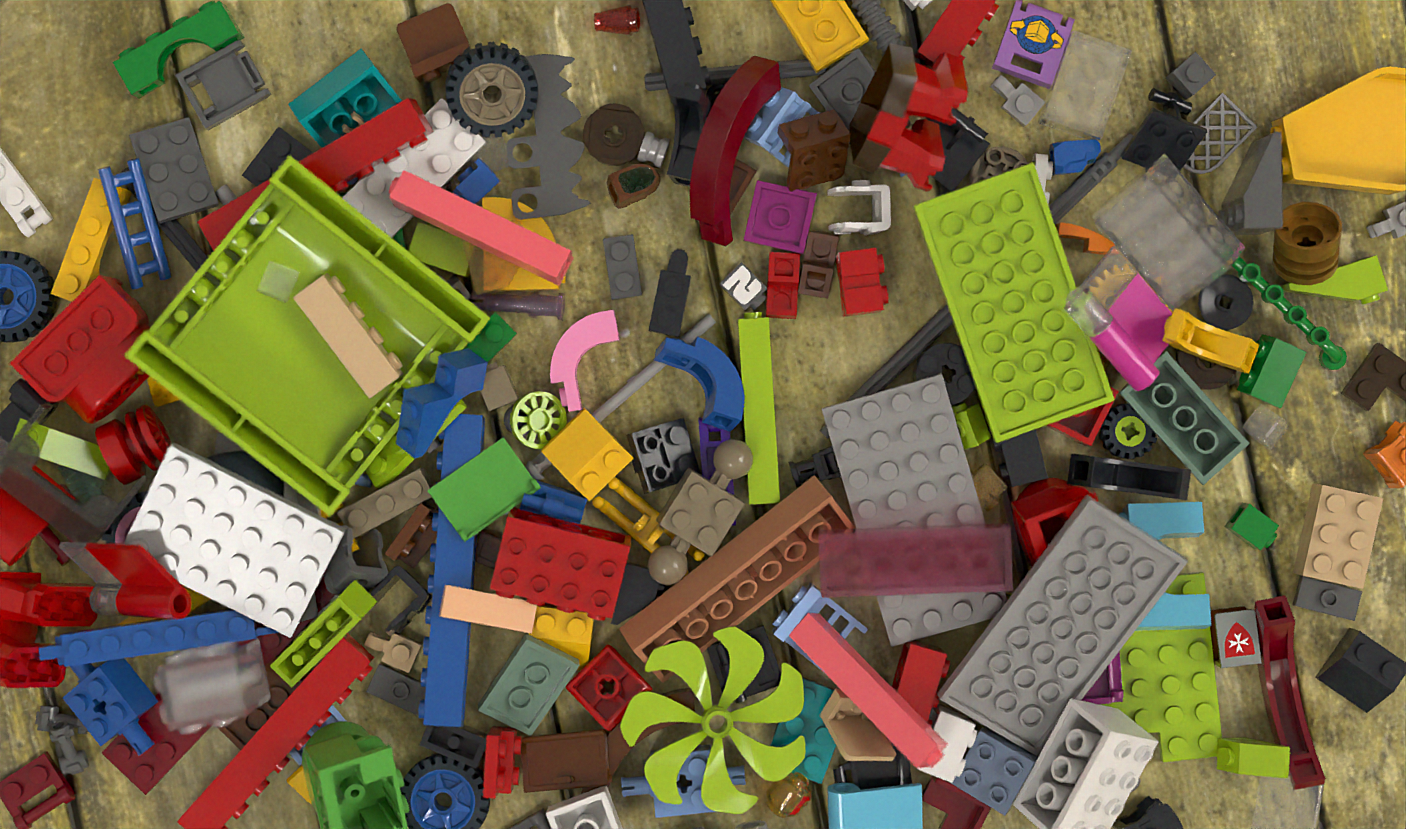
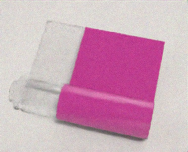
(1121, 318)

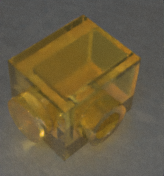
(987, 486)

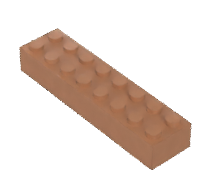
(739, 575)

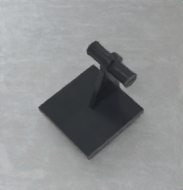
(1165, 133)
(962, 148)

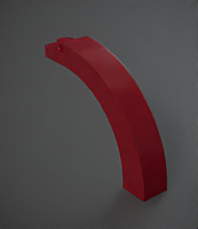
(720, 141)
(1282, 693)

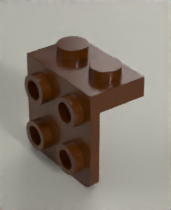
(433, 42)
(816, 149)

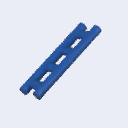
(119, 212)

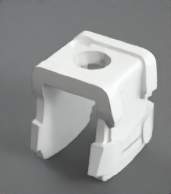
(880, 208)

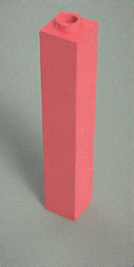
(480, 227)
(869, 691)

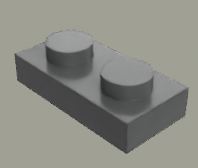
(622, 267)

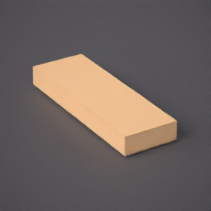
(487, 609)

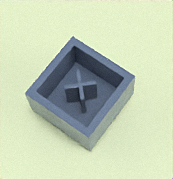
(995, 770)

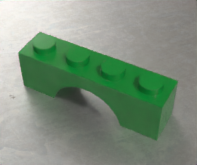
(144, 66)

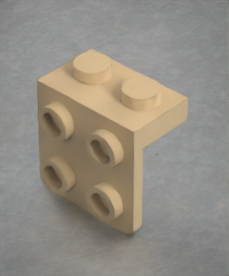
(854, 732)

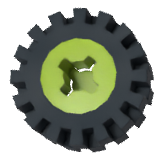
(1118, 427)

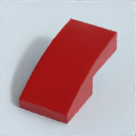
(782, 285)

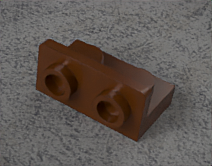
(414, 537)

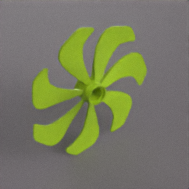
(767, 761)

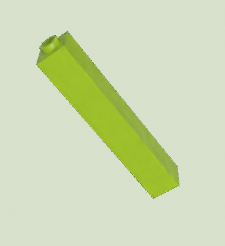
(759, 408)

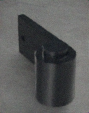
(23, 404)

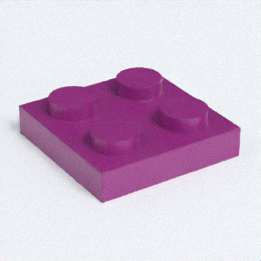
(780, 217)

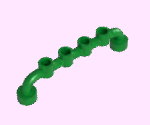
(1331, 356)

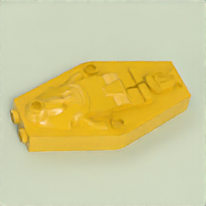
(1349, 136)

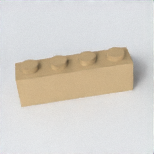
(349, 335)

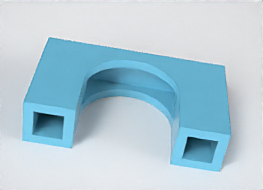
(1172, 521)

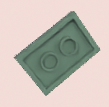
(528, 684)

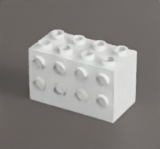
(1085, 769)

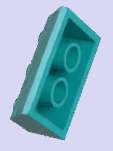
(347, 89)

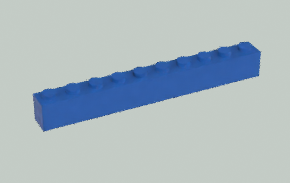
(454, 566)

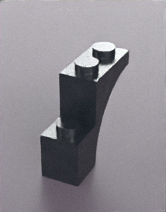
(691, 112)
(1129, 476)

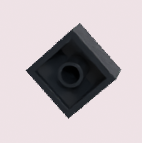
(1362, 670)

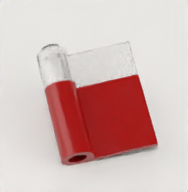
(129, 581)

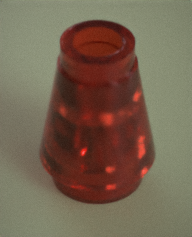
(619, 20)

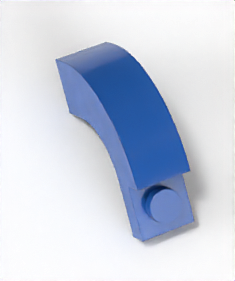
(714, 372)

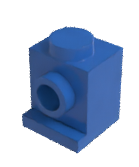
(476, 183)

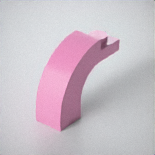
(575, 342)

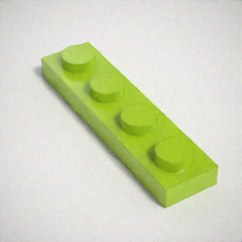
(394, 459)

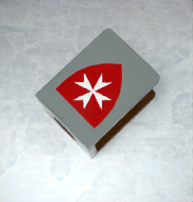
(1234, 637)

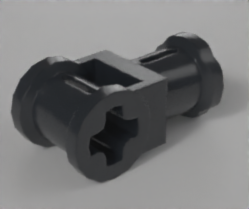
(823, 465)

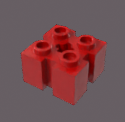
(860, 282)

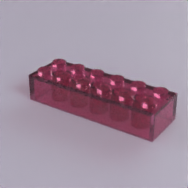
(915, 560)

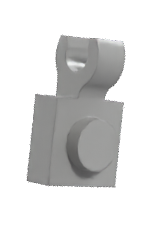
(1020, 102)
(1394, 221)

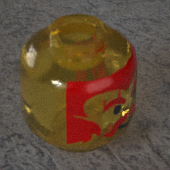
(788, 795)

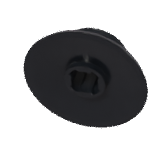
(1237, 310)

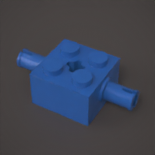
(111, 702)

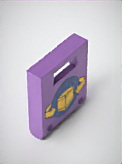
(1035, 37)

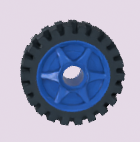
(32, 297)
(446, 775)

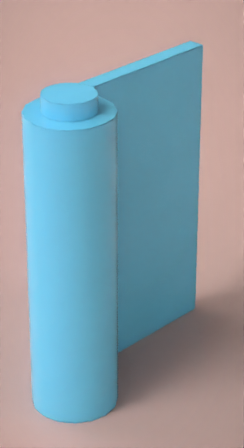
(875, 807)

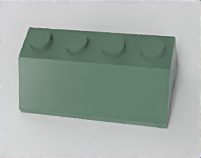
(1186, 420)

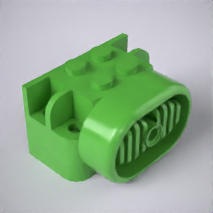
(353, 779)

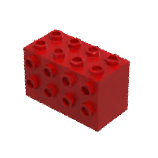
(560, 564)

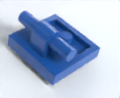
(555, 503)

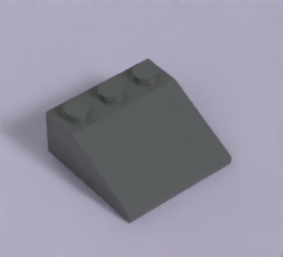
(1255, 194)

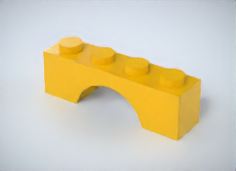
(87, 243)

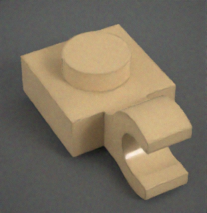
(398, 650)

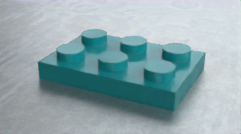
(810, 725)

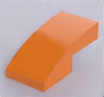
(1093, 242)

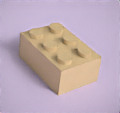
(1338, 535)

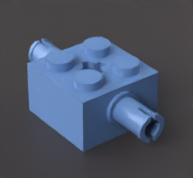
(691, 794)

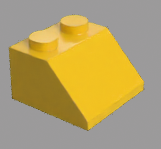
(587, 454)
(565, 631)

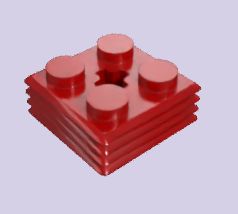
(589, 688)

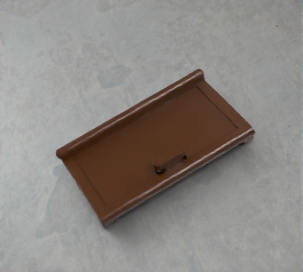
(555, 758)

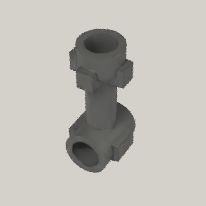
(50, 714)
(72, 761)

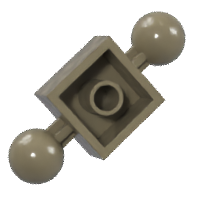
(700, 511)

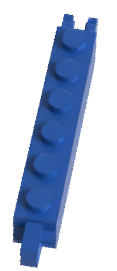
(152, 637)

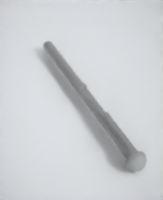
(541, 463)

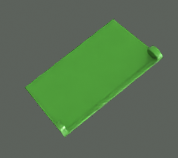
(483, 489)

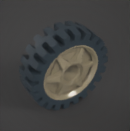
(488, 67)

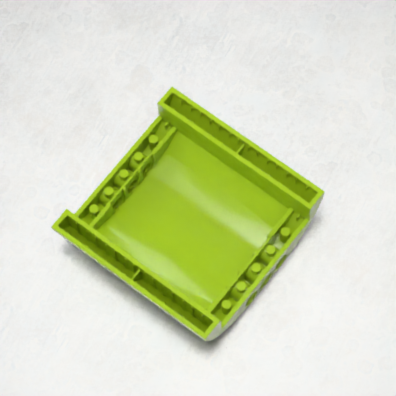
(265, 367)

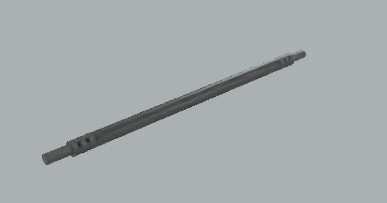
(943, 319)

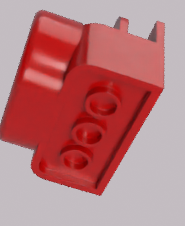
(85, 349)
(1043, 511)

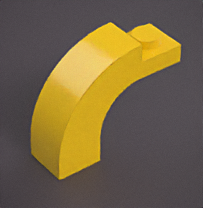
(1209, 342)

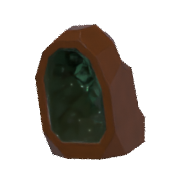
(632, 184)

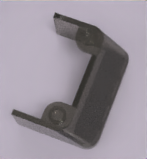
(76, 522)

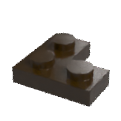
(1378, 371)

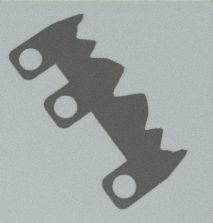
(550, 149)

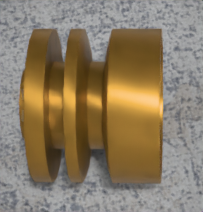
(1307, 244)

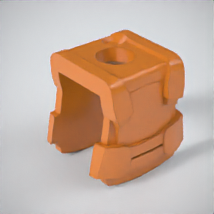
(1390, 456)

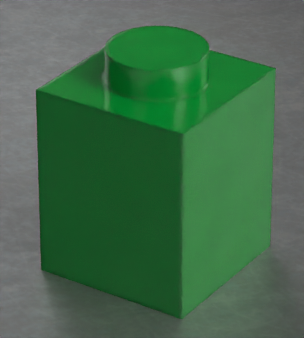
(1252, 526)

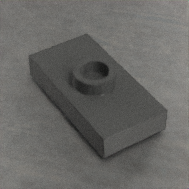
(1327, 598)
(397, 688)

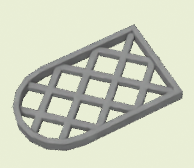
(1238, 113)

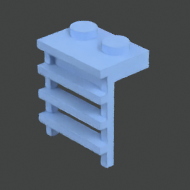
(780, 108)
(807, 601)

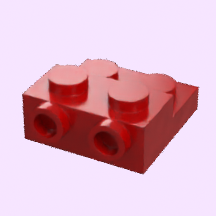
(500, 768)

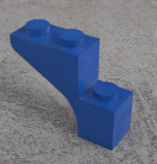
(428, 405)

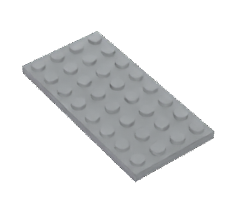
(908, 470)
(1062, 625)

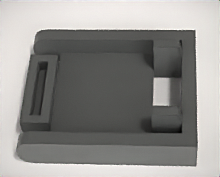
(228, 81)

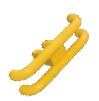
(646, 529)

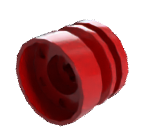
(131, 447)

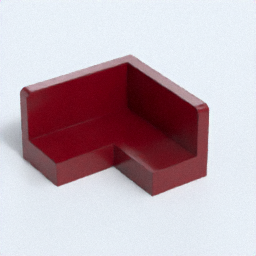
(960, 808)

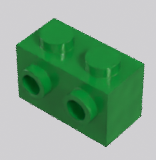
(1272, 371)

